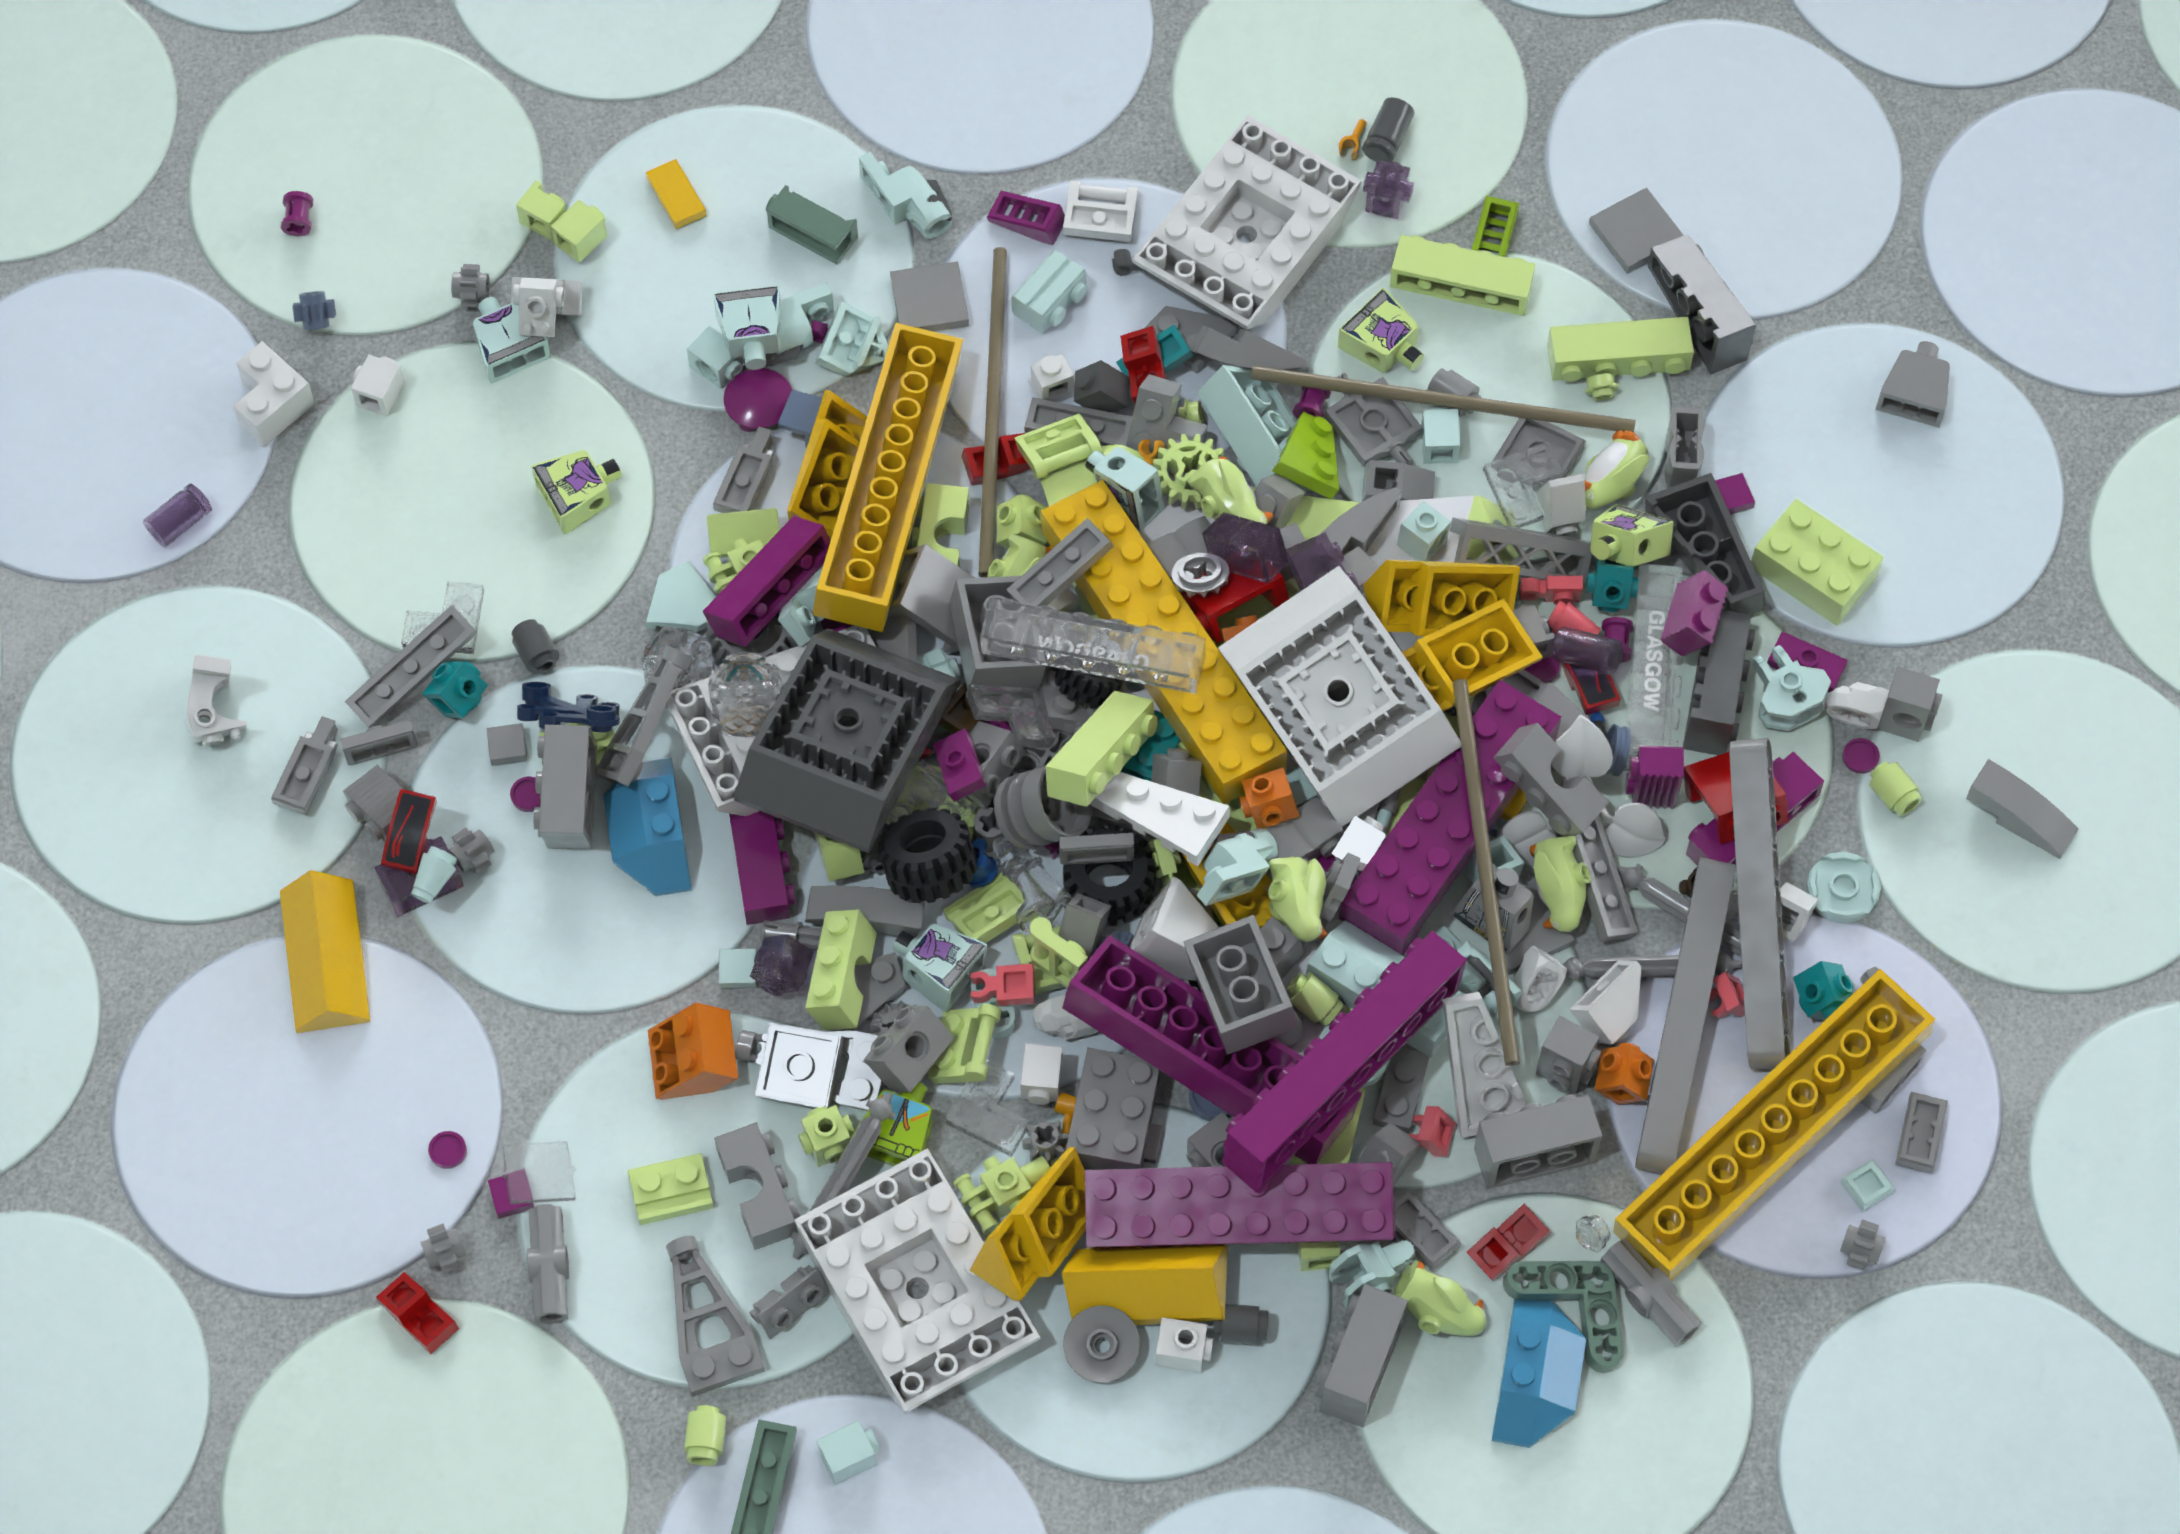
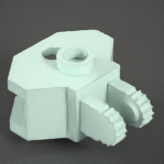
(1790, 691)
(1371, 1266)

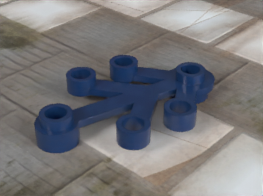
(552, 711)

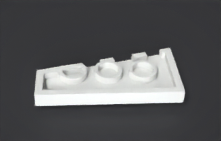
(1173, 816)
(1477, 1064)

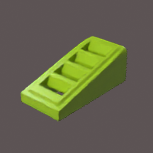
(1500, 207)

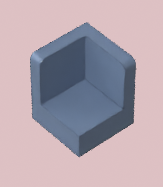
(800, 413)

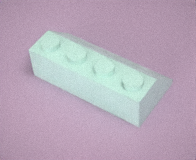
(1249, 418)
(1355, 960)

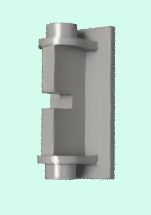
(801, 1290)

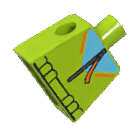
(908, 1130)

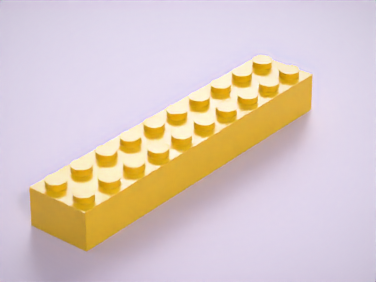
(887, 478)
(1130, 585)
(1774, 1125)

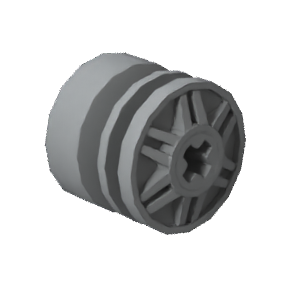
(1031, 817)

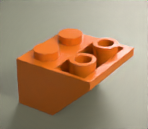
(692, 1052)

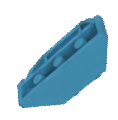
(648, 830)
(1538, 1373)

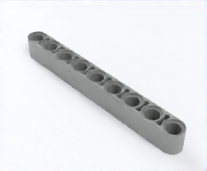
(1759, 903)
(1685, 1015)

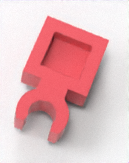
(1552, 589)
(1011, 985)

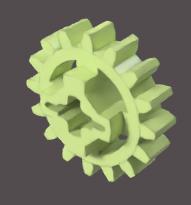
(1183, 459)

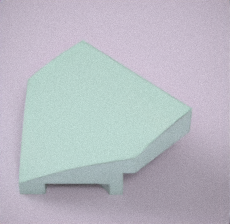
(852, 342)
(679, 600)

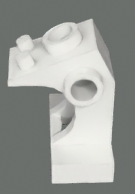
(541, 301)
(207, 677)

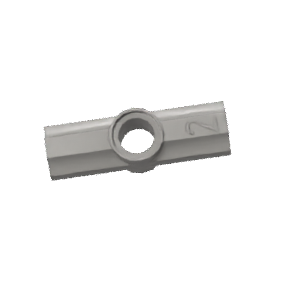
(548, 1264)
(1651, 1292)

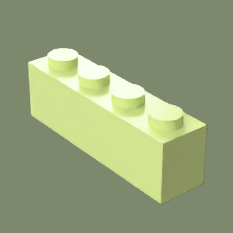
(1462, 274)
(1620, 348)
(1100, 748)

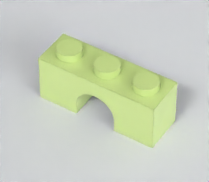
(942, 513)
(833, 994)

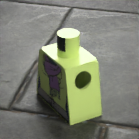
(1381, 334)
(575, 487)
(1630, 536)

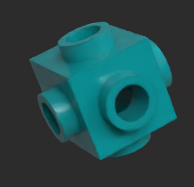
(1611, 585)
(455, 688)
(1823, 989)

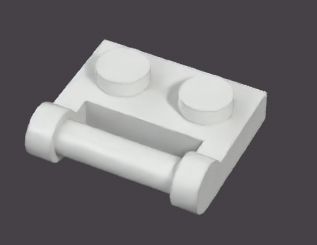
(1099, 218)

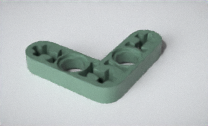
(1587, 1296)

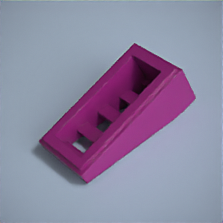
(1044, 229)

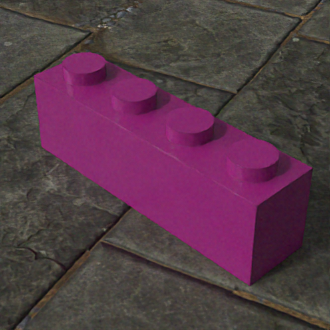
(768, 581)
(1801, 789)
(762, 867)

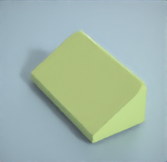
(747, 525)

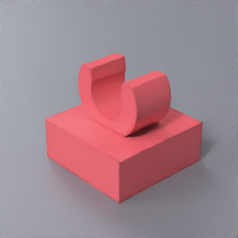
(1731, 994)
(1435, 1131)

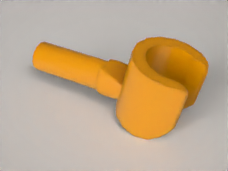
(1353, 140)
(1143, 449)
(1065, 1105)

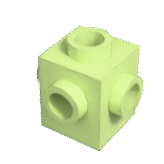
(1020, 517)
(825, 1134)

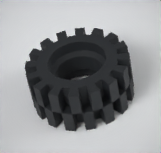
(1086, 687)

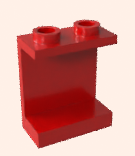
(1238, 591)
(1712, 783)

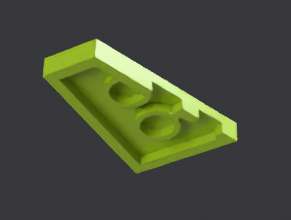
(1310, 456)

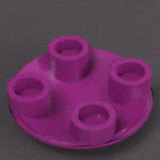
(756, 398)

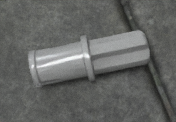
(805, 935)

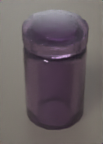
(177, 515)
(1587, 650)

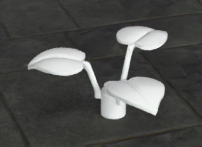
(1587, 753)

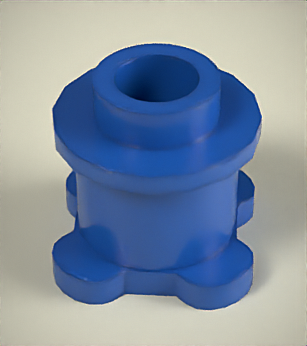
(986, 865)

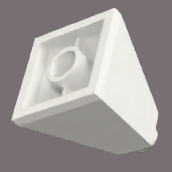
(1169, 922)

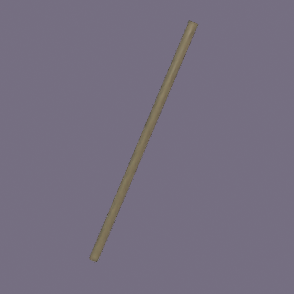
(1441, 399)
(992, 411)
(1486, 873)

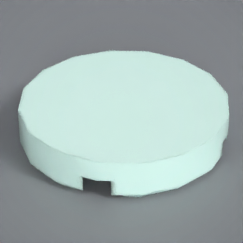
(1844, 886)

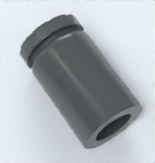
(1388, 130)

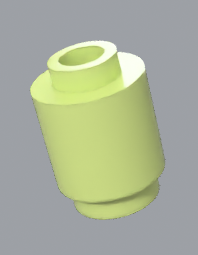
(1895, 788)
(1314, 998)
(704, 1435)

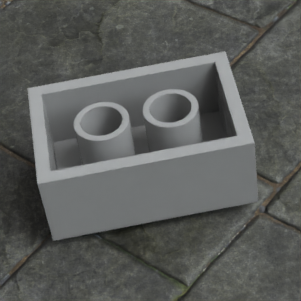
(968, 611)
(566, 786)
(1240, 984)
(1113, 1110)
(1537, 1141)
(1361, 1354)

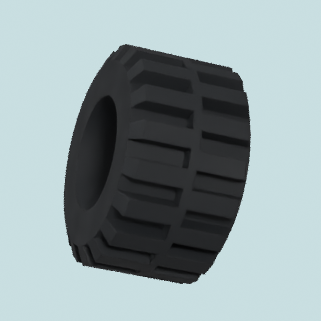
(927, 855)
(1124, 898)

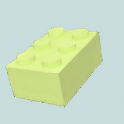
(1816, 562)

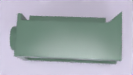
(811, 225)

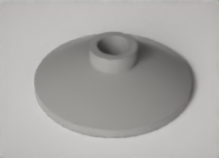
(1098, 1324)

